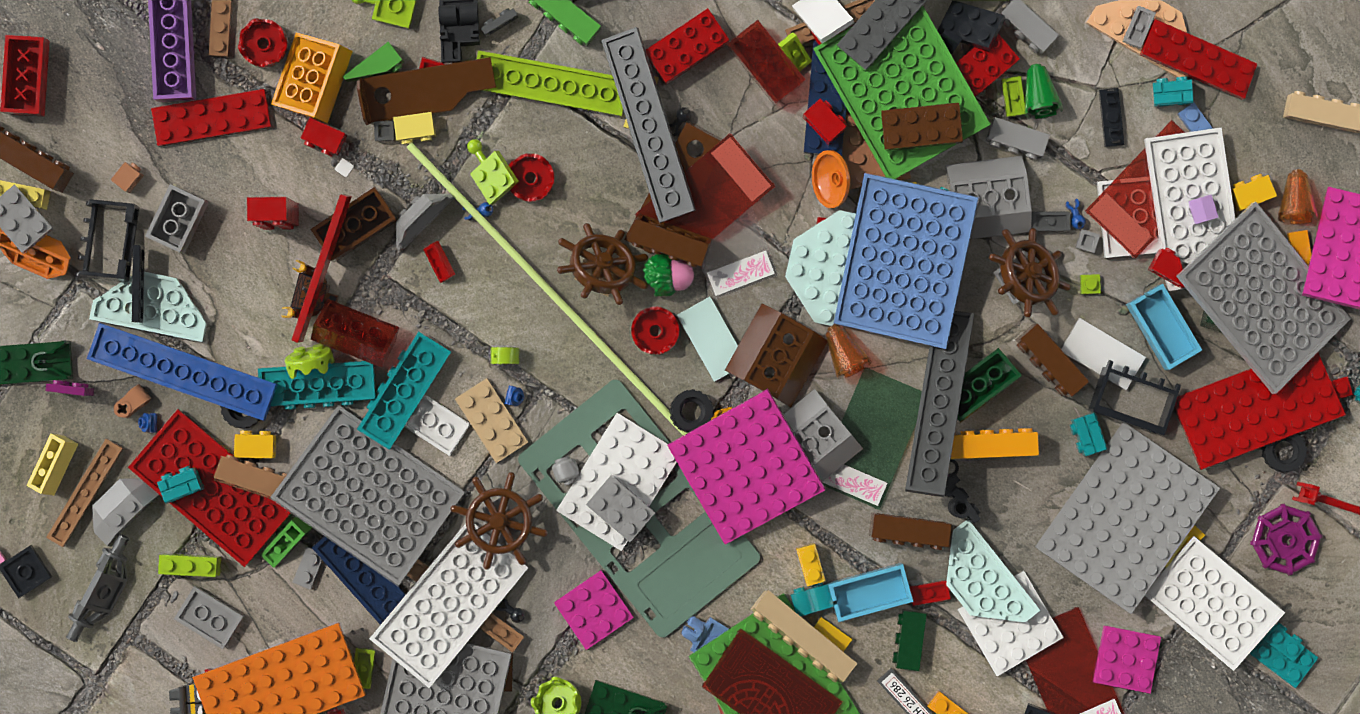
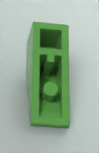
(379, 63)
(286, 541)

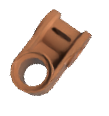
(134, 399)

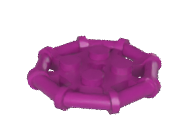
(1297, 542)

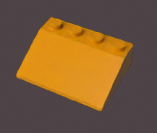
(312, 77)

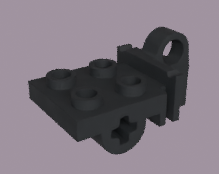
(457, 27)
(959, 497)

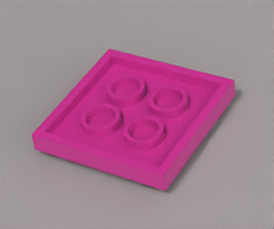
(593, 609)
(1127, 659)

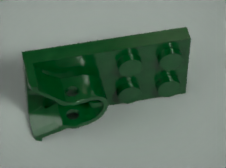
(36, 362)
(616, 700)

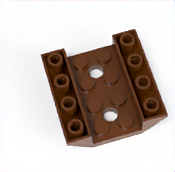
(764, 348)

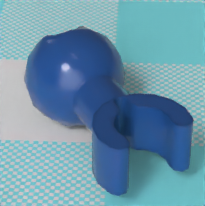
(483, 209)
(1077, 218)

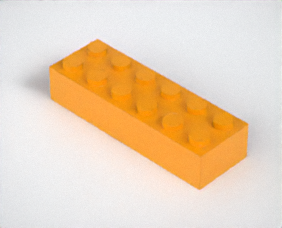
(992, 444)

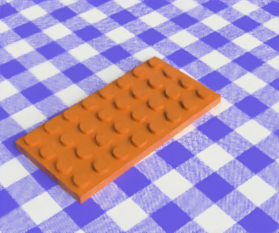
(286, 679)

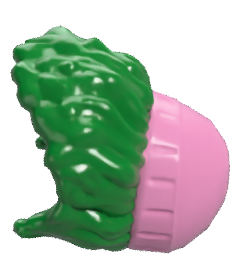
(667, 275)

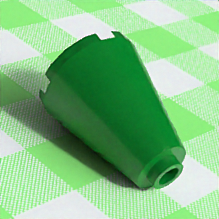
(1041, 95)

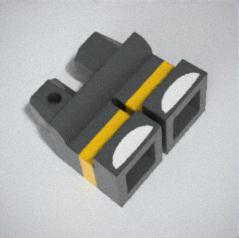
(186, 694)

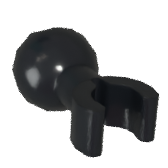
(681, 117)
(514, 613)

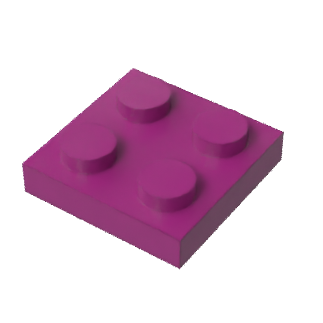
(75, 389)

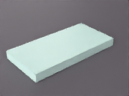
(709, 336)

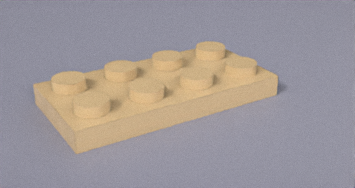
(491, 420)

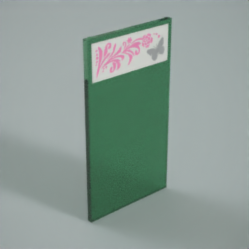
(882, 422)

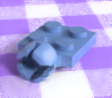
(703, 631)

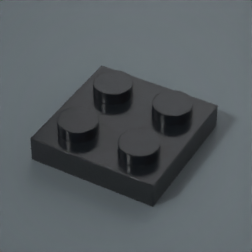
(25, 571)

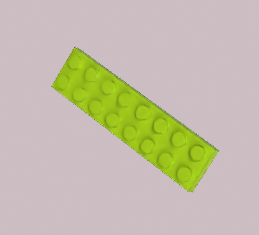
(554, 84)

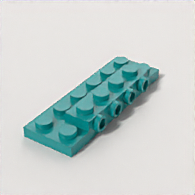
(341, 383)
(403, 390)
(1284, 655)

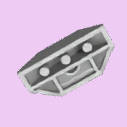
(419, 216)
(120, 507)

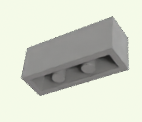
(1028, 26)
(1017, 138)

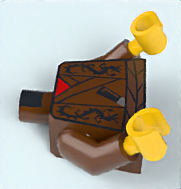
(301, 290)

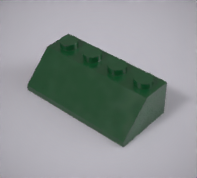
(986, 382)

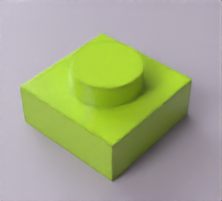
(1090, 284)

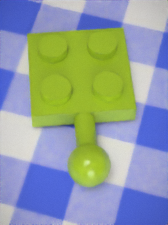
(392, 11)
(493, 173)

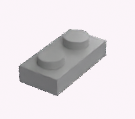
(1139, 27)
(308, 569)

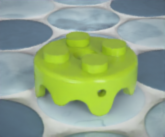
(309, 358)
(552, 691)

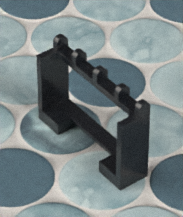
(124, 265)
(1159, 429)

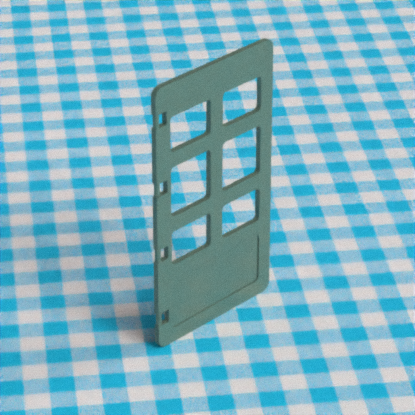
(687, 566)

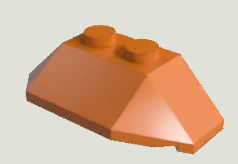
(45, 258)

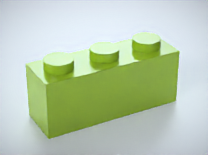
(189, 565)

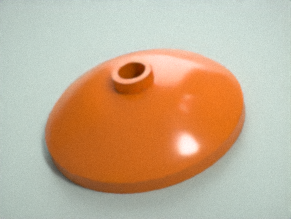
(831, 179)

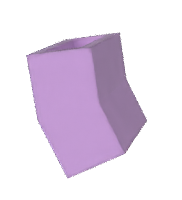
(1203, 209)

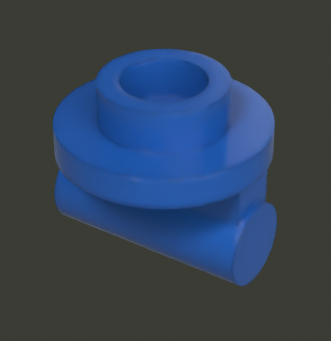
(514, 396)
(148, 422)

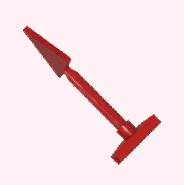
(1310, 495)

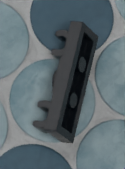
(1111, 117)

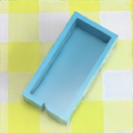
(1163, 327)
(870, 592)

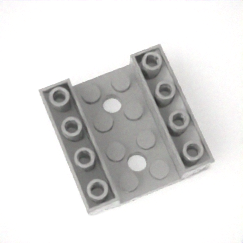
(989, 182)
(827, 452)

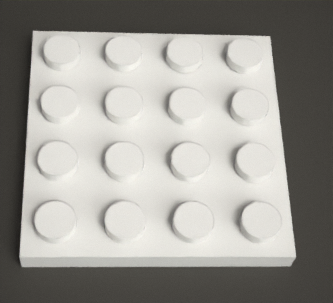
(1012, 642)

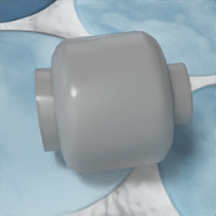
(565, 470)

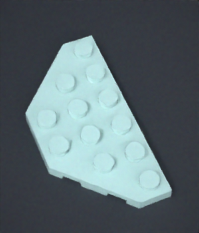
(819, 265)
(166, 308)
(983, 581)

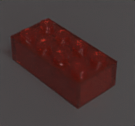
(354, 333)

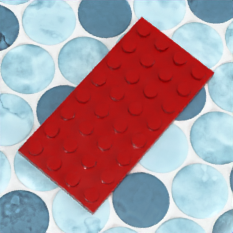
(1244, 415)
(226, 514)

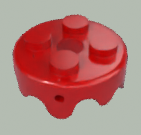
(253, 33)
(544, 180)
(641, 330)

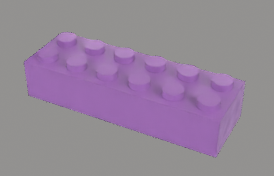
(172, 50)

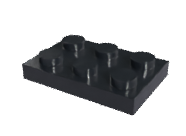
(973, 24)

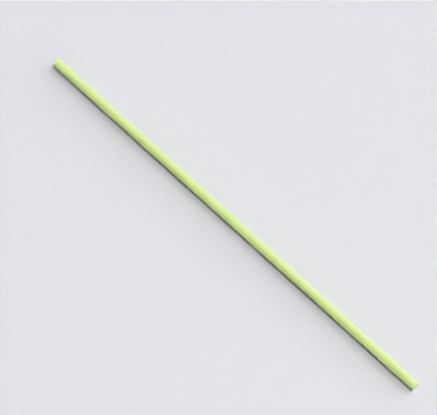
(541, 282)

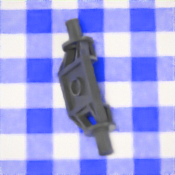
(102, 591)

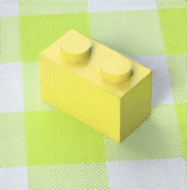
(414, 127)

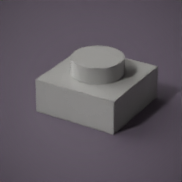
(1087, 241)

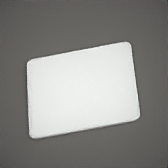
(344, 167)

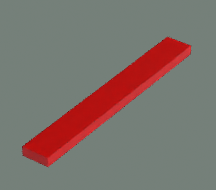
(321, 268)

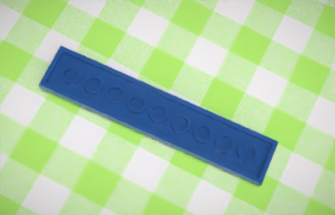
(182, 371)

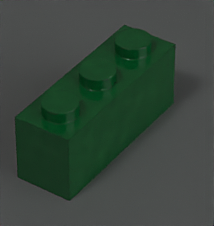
(909, 640)

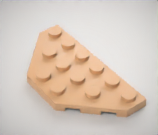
(1114, 18)

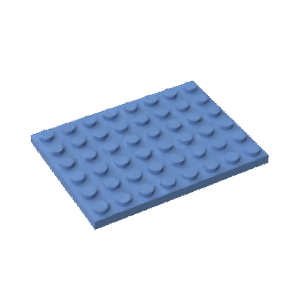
(906, 260)

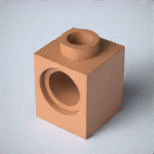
(127, 177)

